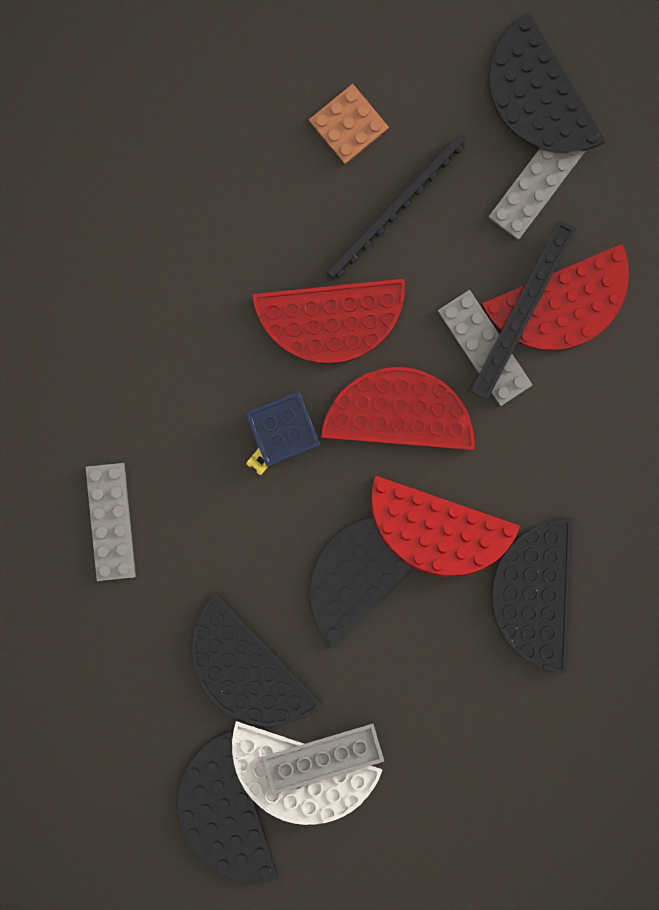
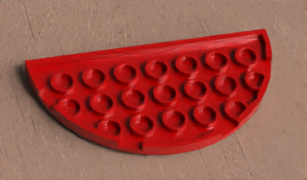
(574, 304)
(331, 321)
(400, 408)
(437, 533)

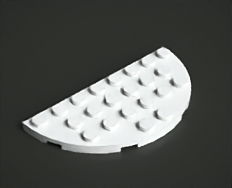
(303, 805)

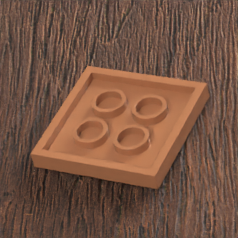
(348, 124)

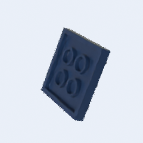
(282, 429)

